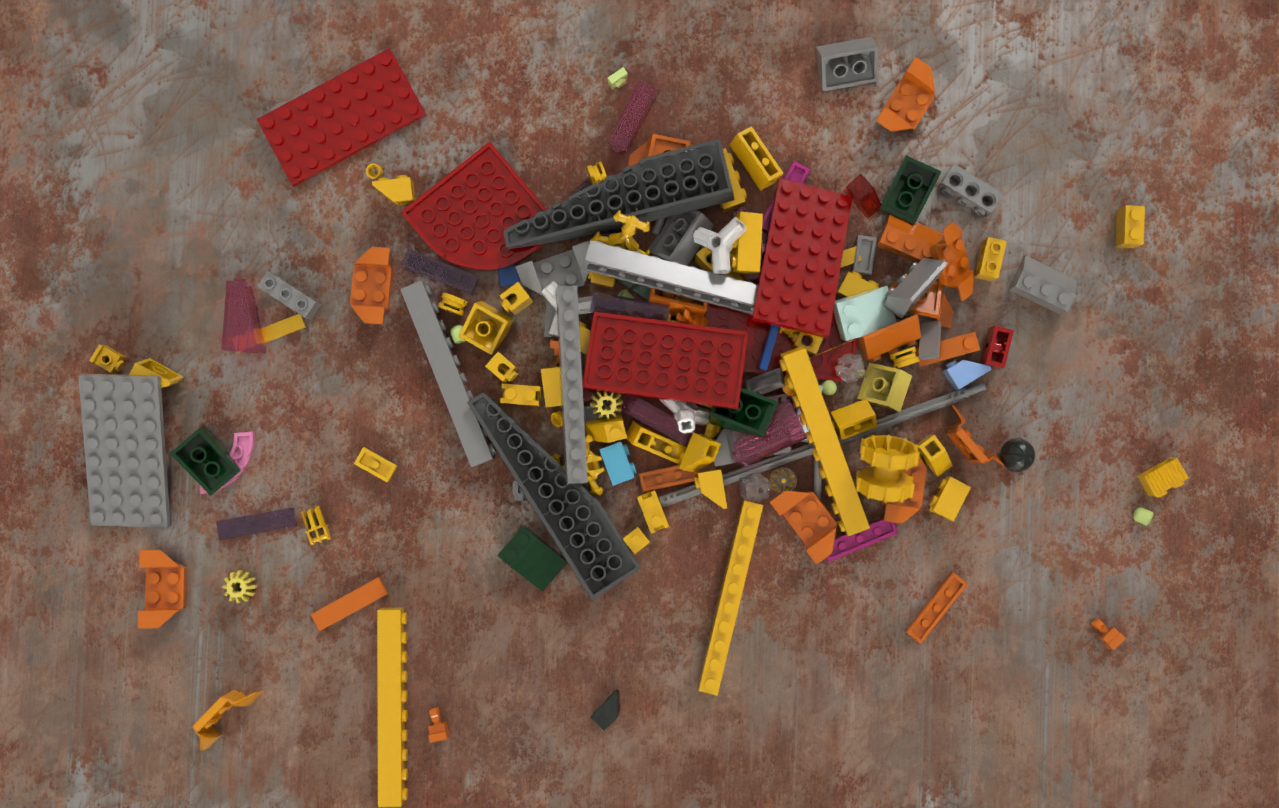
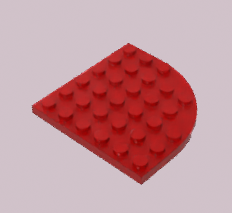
(469, 210)

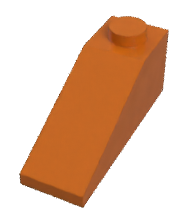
(953, 348)

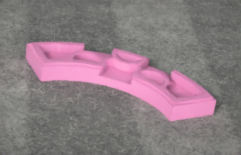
(240, 453)

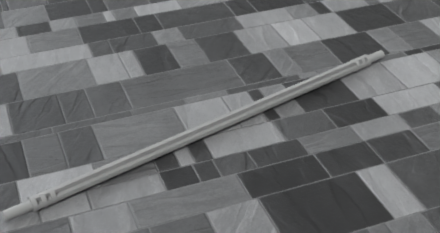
(806, 450)

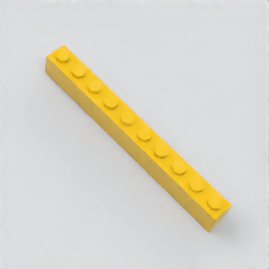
(824, 440)
(729, 597)
(391, 706)

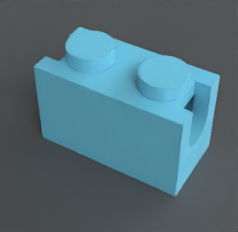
(617, 463)

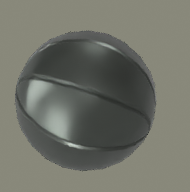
(1017, 455)

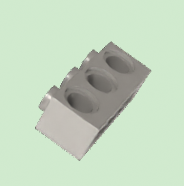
(979, 188)
(289, 295)

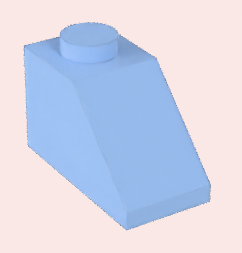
(963, 372)

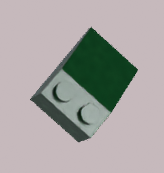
(910, 189)
(751, 417)
(206, 460)
(532, 558)

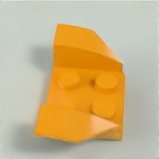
(204, 728)

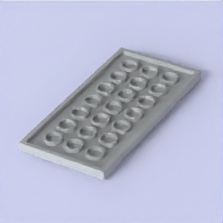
(125, 450)

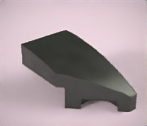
(608, 711)

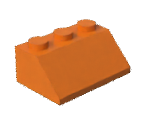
(907, 239)
(677, 303)
(890, 338)

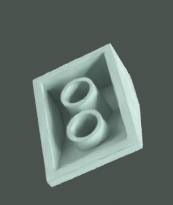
(863, 313)

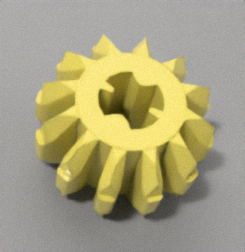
(611, 409)
(233, 588)

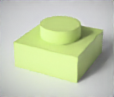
(618, 79)

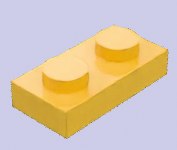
(375, 464)

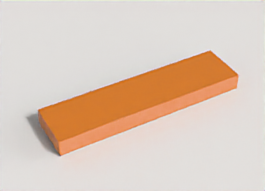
(669, 477)
(349, 604)
(936, 607)

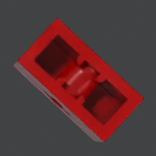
(996, 347)

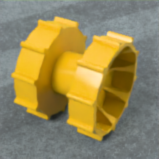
(888, 457)

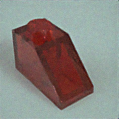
(863, 196)

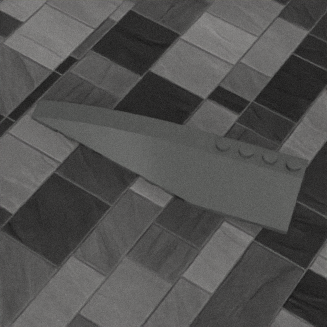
(649, 190)
(566, 510)

